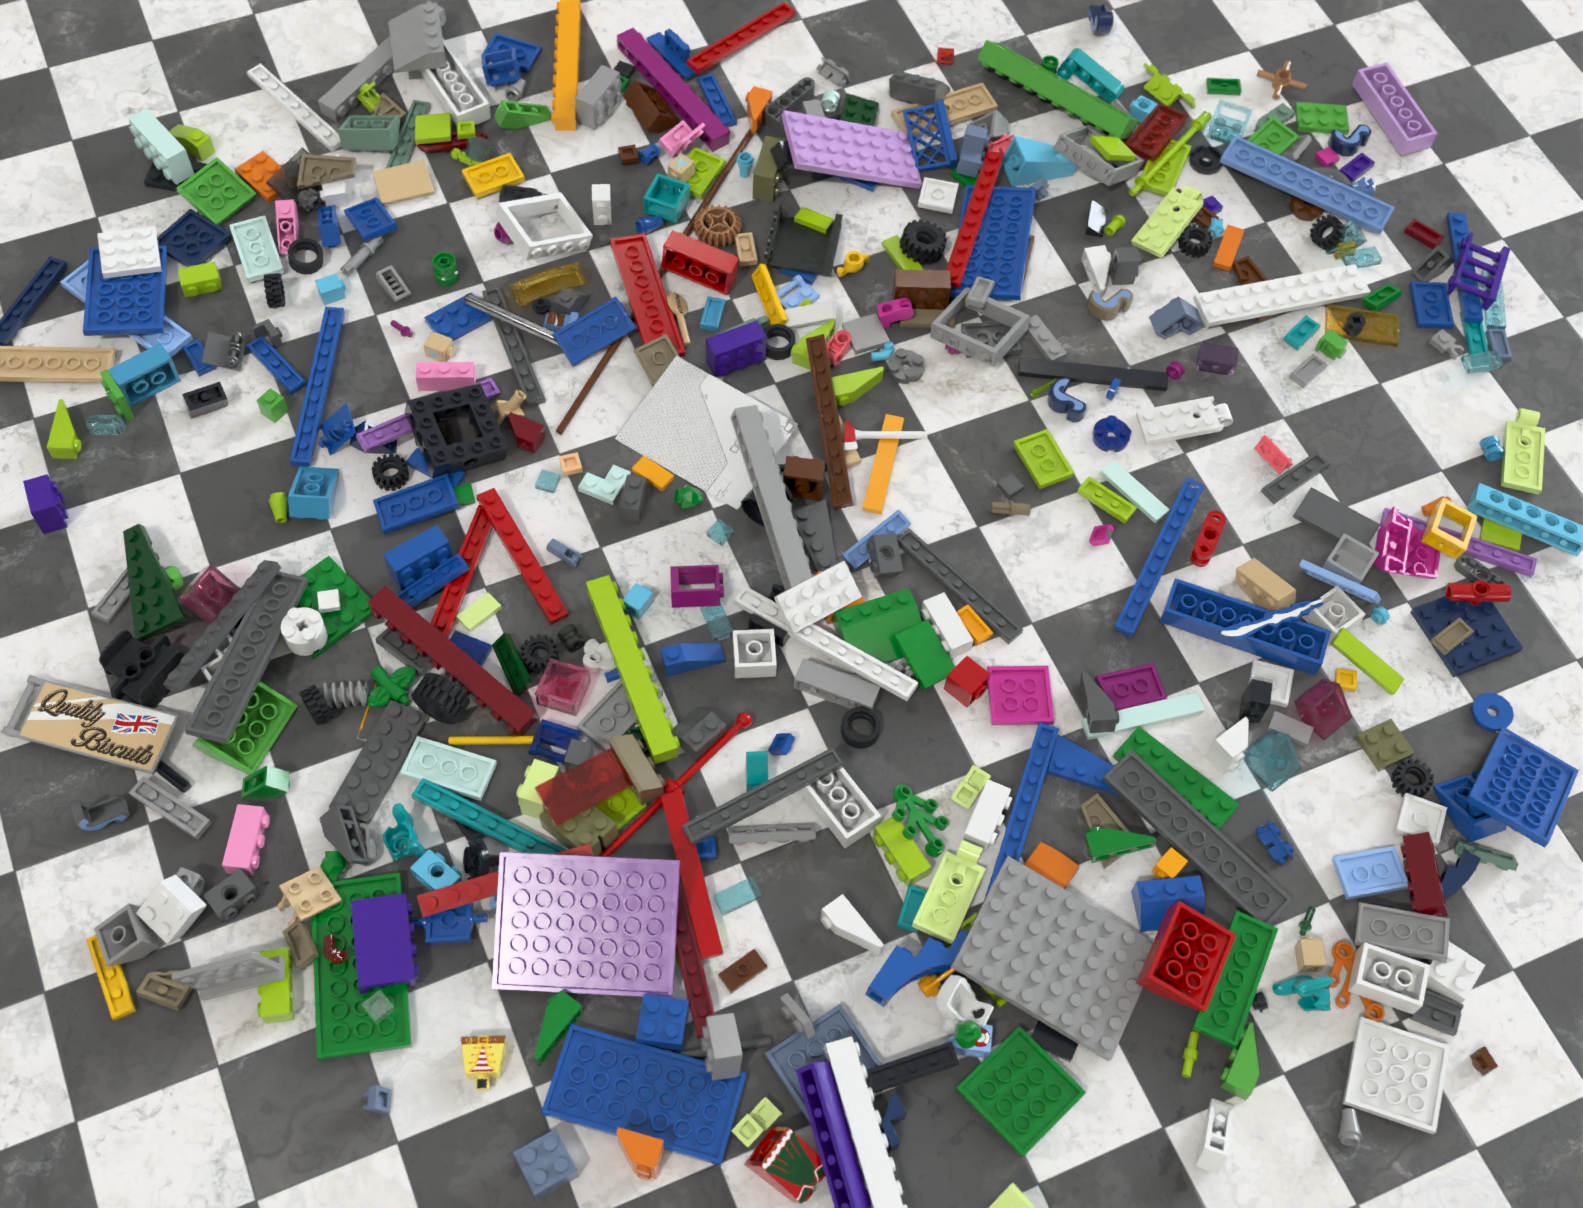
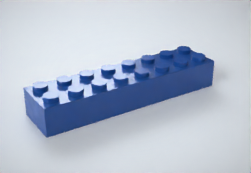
(1207, 612)

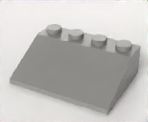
(417, 39)

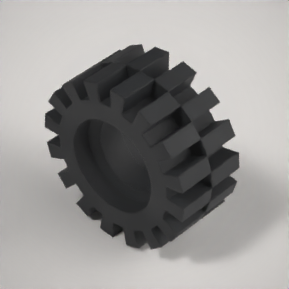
(1333, 238)
(1192, 248)
(274, 290)
(387, 463)
(535, 644)
(316, 704)
(1416, 769)

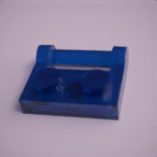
(553, 735)

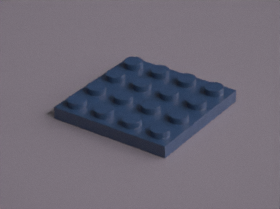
(1487, 644)

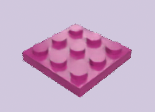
(1020, 695)

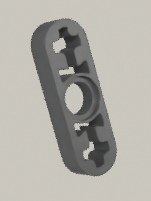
(1478, 567)

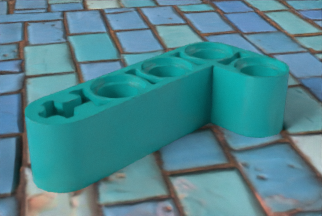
(1091, 74)

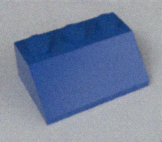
(1155, 896)

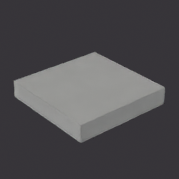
(866, 333)

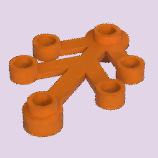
(1347, 961)

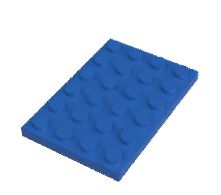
(126, 302)
(1522, 786)

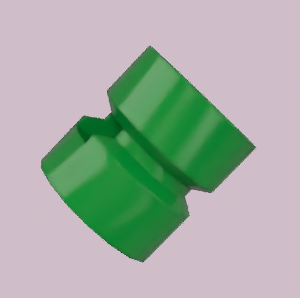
(445, 269)

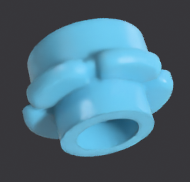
(1380, 615)

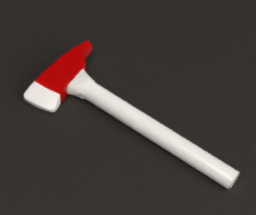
(852, 435)

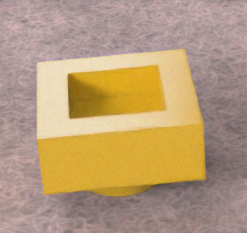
(1346, 679)

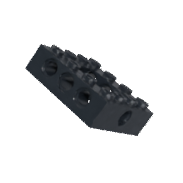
(441, 459)

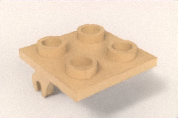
(308, 895)

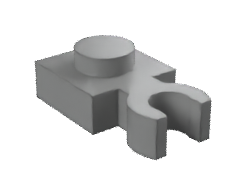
(1446, 343)

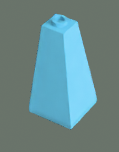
(1031, 160)

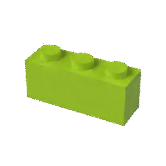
(901, 852)
(277, 997)

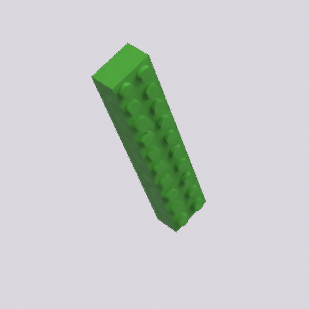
(1057, 89)

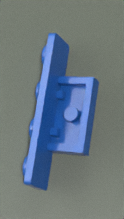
(673, 51)

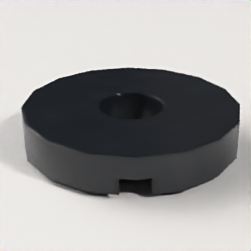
(1205, 167)

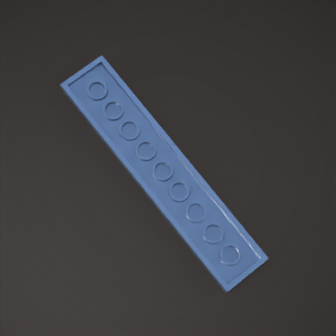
(1307, 184)

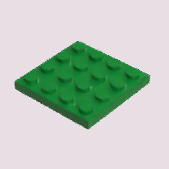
(353, 601)
(1020, 1091)

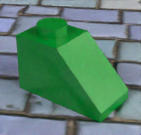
(265, 783)

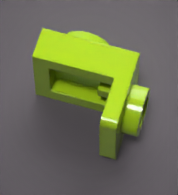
(369, 96)

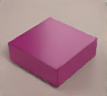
(1327, 157)

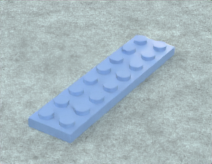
(173, 337)

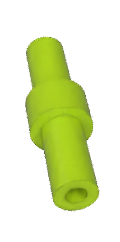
(1190, 1054)

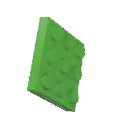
(216, 192)

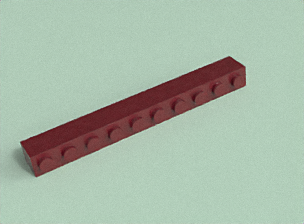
(453, 661)

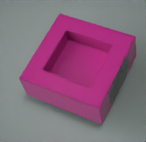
(1101, 535)

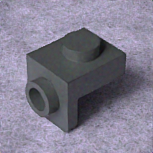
(267, 329)

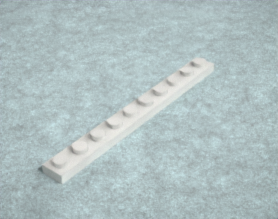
(830, 646)

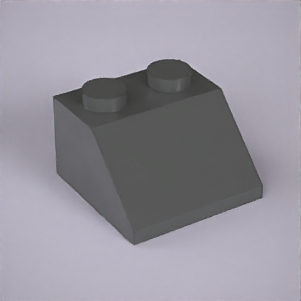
(699, 732)

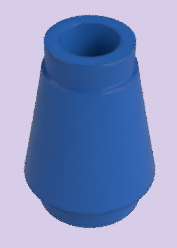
(648, 224)

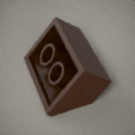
(650, 108)

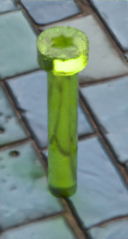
(1034, 392)

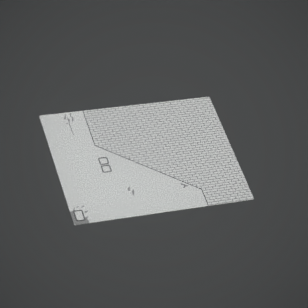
(690, 430)

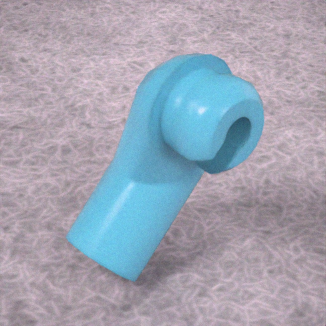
(884, 354)

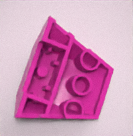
(1403, 550)

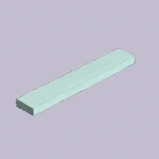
(1152, 714)

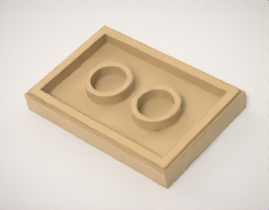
(403, 182)

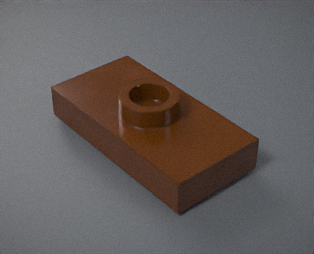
(742, 971)

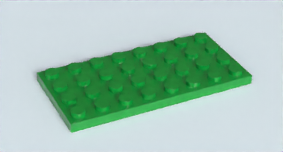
(341, 1021)

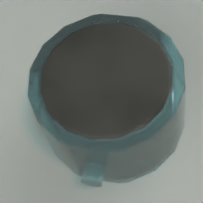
(479, 149)

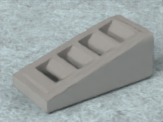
(387, 272)

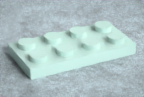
(256, 248)
(449, 768)

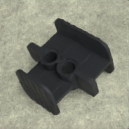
(128, 655)

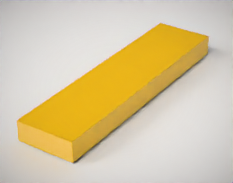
(768, 295)
(112, 982)

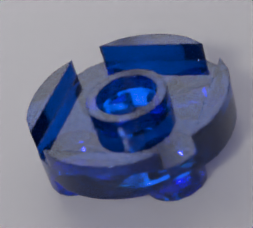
(1115, 426)

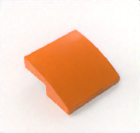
(1052, 865)

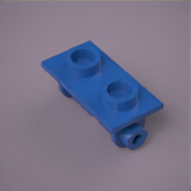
(1269, 835)

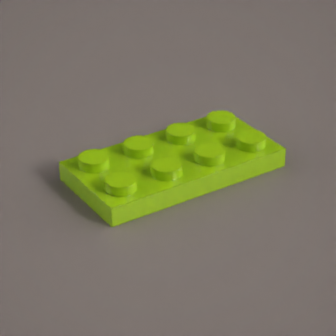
(1168, 175)

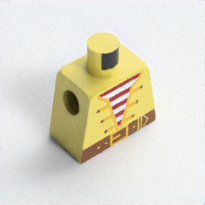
(483, 1058)

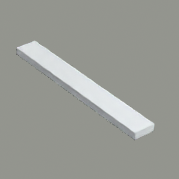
(295, 107)

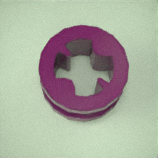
(1175, 370)

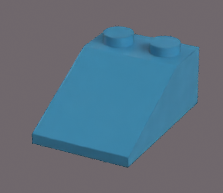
(313, 493)

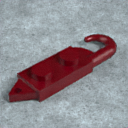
(449, 145)

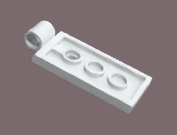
(1177, 420)

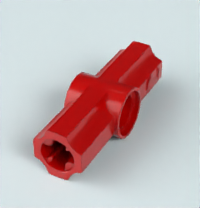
(1478, 592)

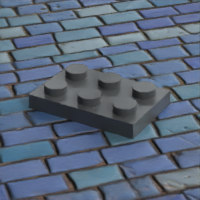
(990, 334)

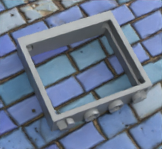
(1069, 147)
(993, 309)

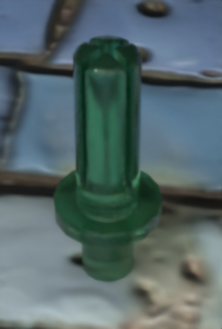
(1306, 925)

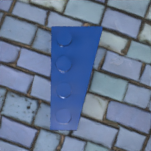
(1078, 765)

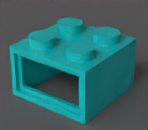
(667, 199)

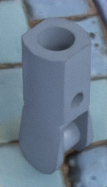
(562, 552)

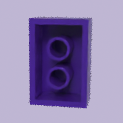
(736, 349)

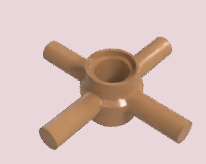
(1281, 80)

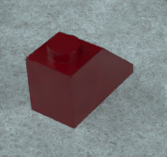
(526, 432)

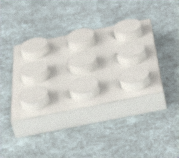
(129, 252)

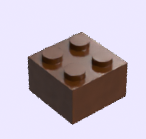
(804, 477)

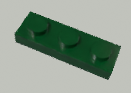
(512, 664)

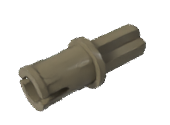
(1011, 508)

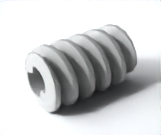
(346, 695)

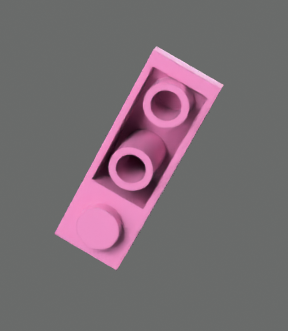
(287, 224)

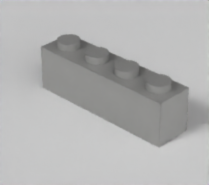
(835, 685)

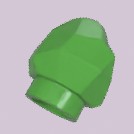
(175, 576)

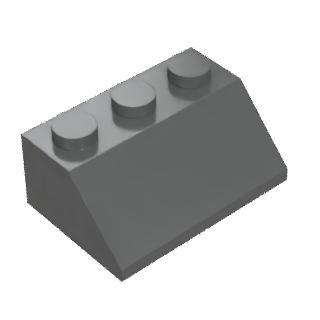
(916, 88)

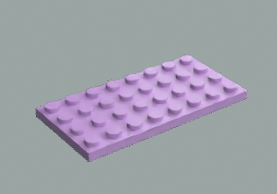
(850, 150)

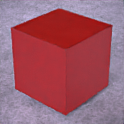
(967, 681)

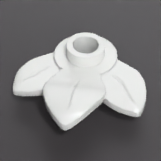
(600, 654)

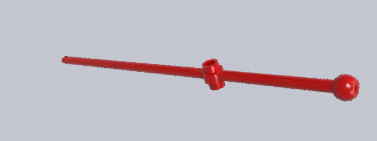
(743, 720)

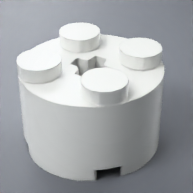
(304, 631)

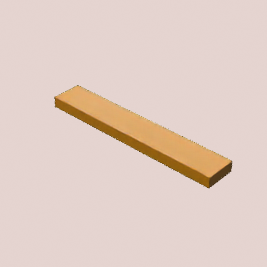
(882, 467)

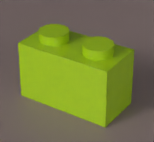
(200, 279)

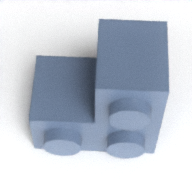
(971, 150)
(1174, 317)

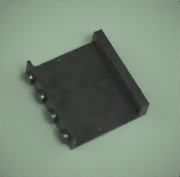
(801, 247)

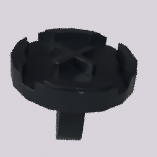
(477, 859)

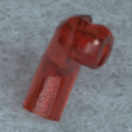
(330, 952)

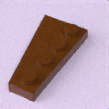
(1249, 273)

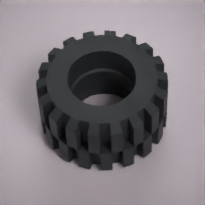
(440, 698)

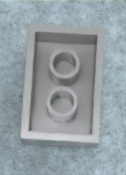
(598, 97)

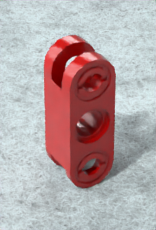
(1205, 547)

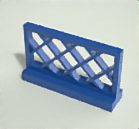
(943, 130)

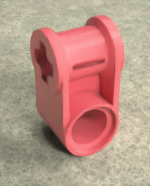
(836, 348)

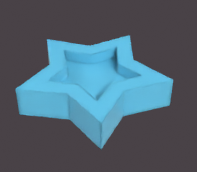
(1216, 227)

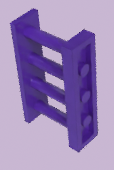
(1495, 270)

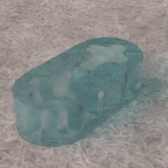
(105, 424)

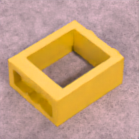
(1435, 537)

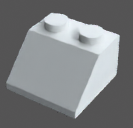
(1229, 748)

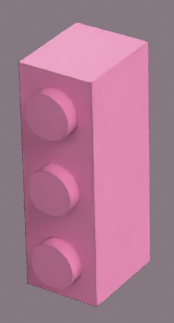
(444, 375)
(245, 839)

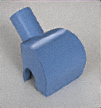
(1365, 186)

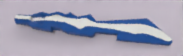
(1274, 618)

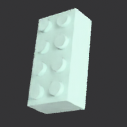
(160, 146)

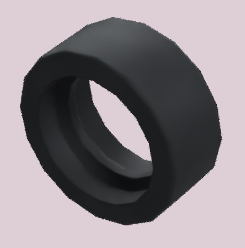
(305, 244)
(781, 331)
(863, 713)

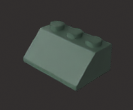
(369, 133)

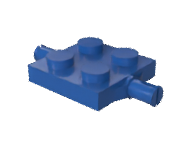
(450, 925)

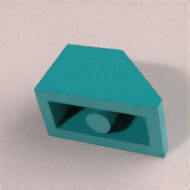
(756, 769)

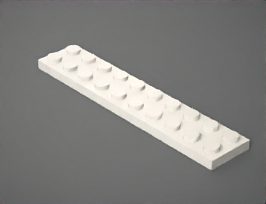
(1281, 295)

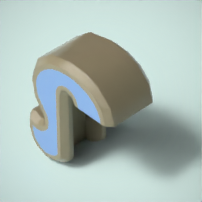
(1109, 309)

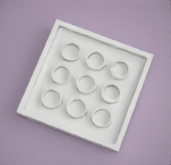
(1396, 1075)

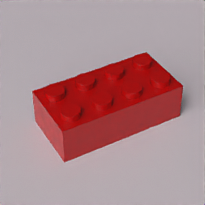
(699, 262)

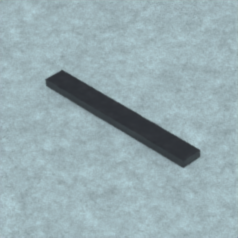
(1093, 373)

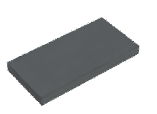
(1334, 518)

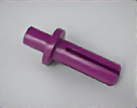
(404, 330)

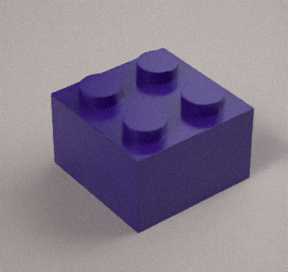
(46, 503)

